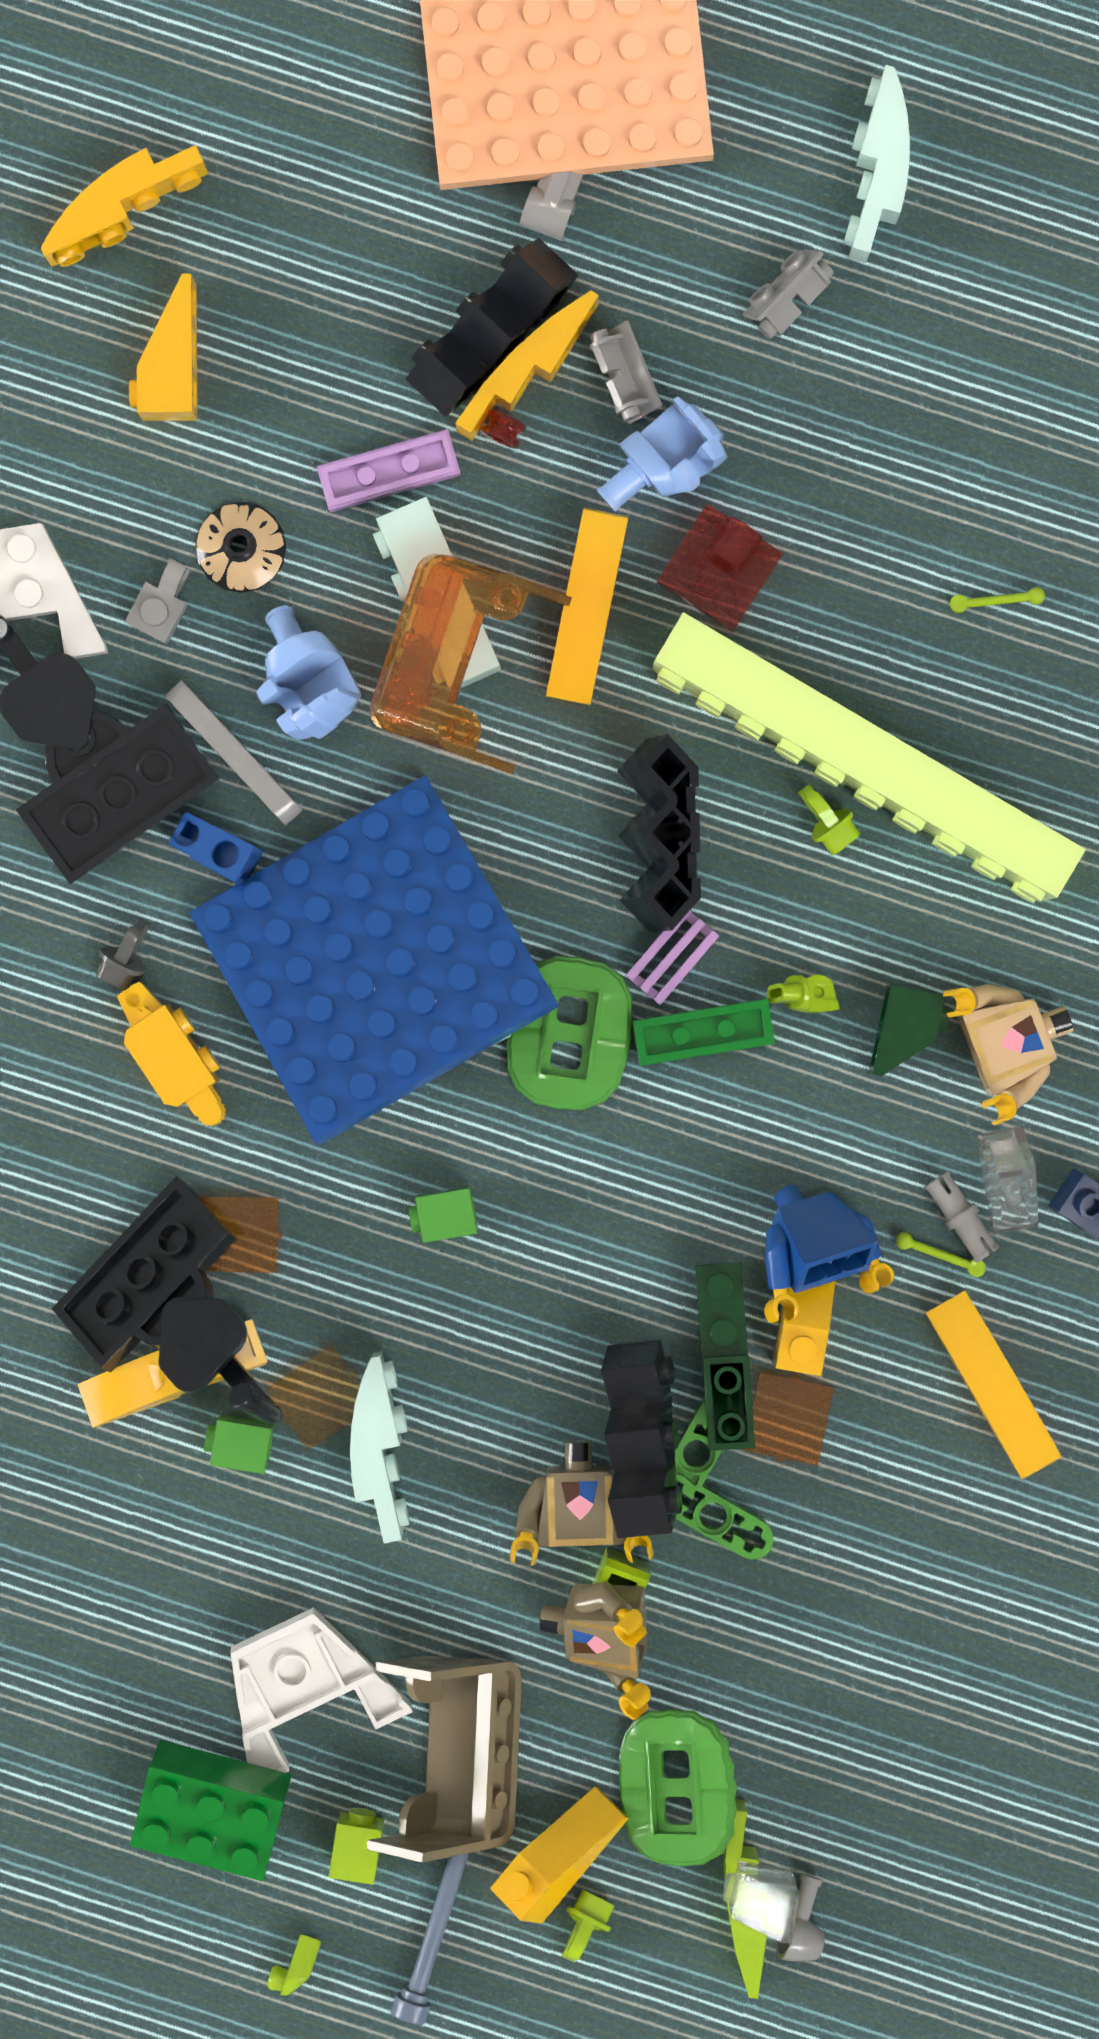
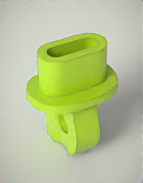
(834, 827)
(805, 994)
(591, 1914)

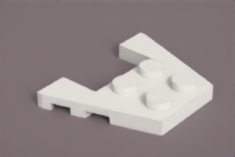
(39, 584)
(297, 1670)

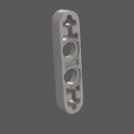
(233, 752)

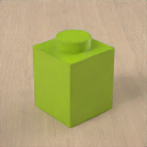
(350, 1855)

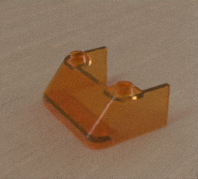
(435, 647)

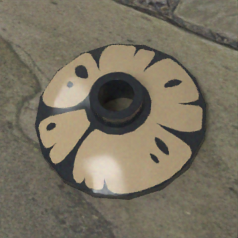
(247, 569)

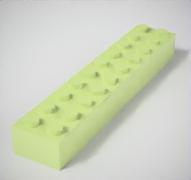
(867, 760)

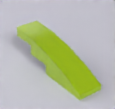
(748, 1942)

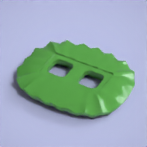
(603, 1037)
(647, 1787)

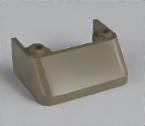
(469, 1757)

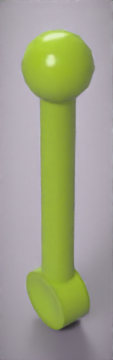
(960, 603)
(905, 1241)

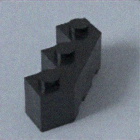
(490, 326)
(663, 833)
(641, 1439)

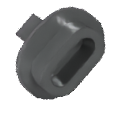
(121, 963)

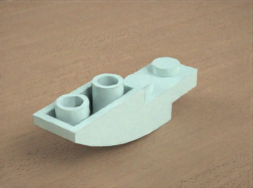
(886, 152)
(373, 1430)

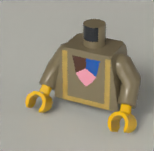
(570, 1507)
(606, 1631)

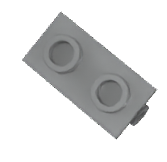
(774, 302)
(629, 376)

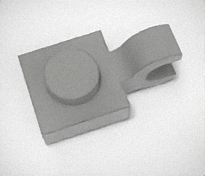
(158, 609)

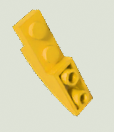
(101, 209)
(143, 1384)

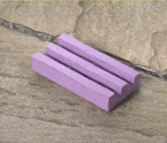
(646, 985)

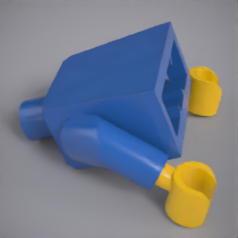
(816, 1244)

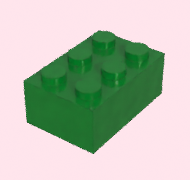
(210, 1810)

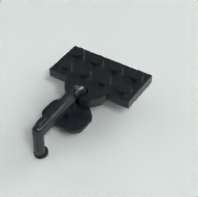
(114, 785)
(158, 1292)

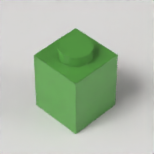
(444, 1214)
(240, 1443)

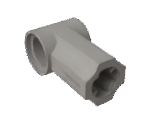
(551, 204)

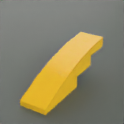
(538, 354)
(586, 618)
(993, 1385)

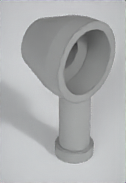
(806, 1938)

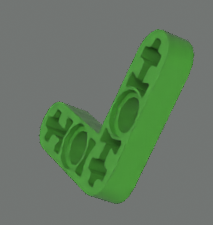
(693, 1480)

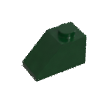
(906, 1026)

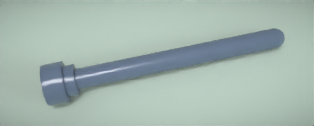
(412, 2003)

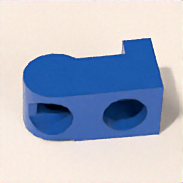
(215, 848)

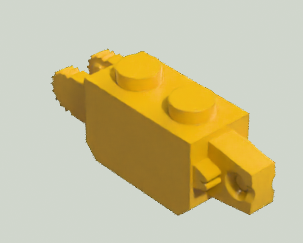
(169, 1055)

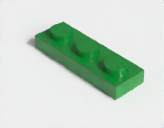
(703, 1032)

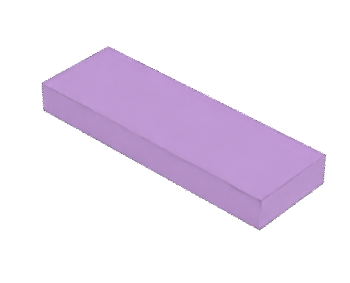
(388, 470)

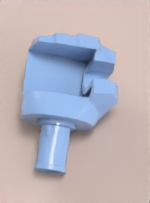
(667, 455)
(306, 679)

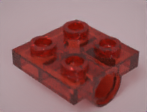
(720, 567)

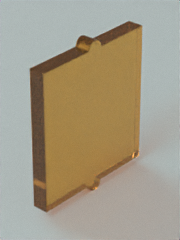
(257, 1234)
(317, 1396)
(790, 1418)

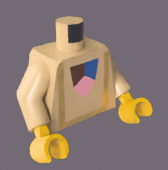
(1008, 1042)

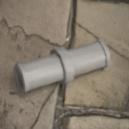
(962, 1217)

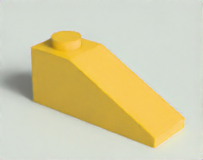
(169, 363)
(804, 1339)
(558, 1857)

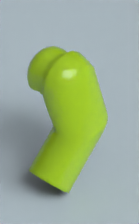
(299, 1970)

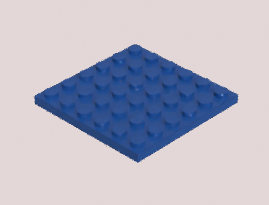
(373, 960)

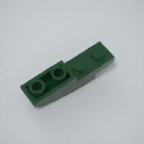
(724, 1356)

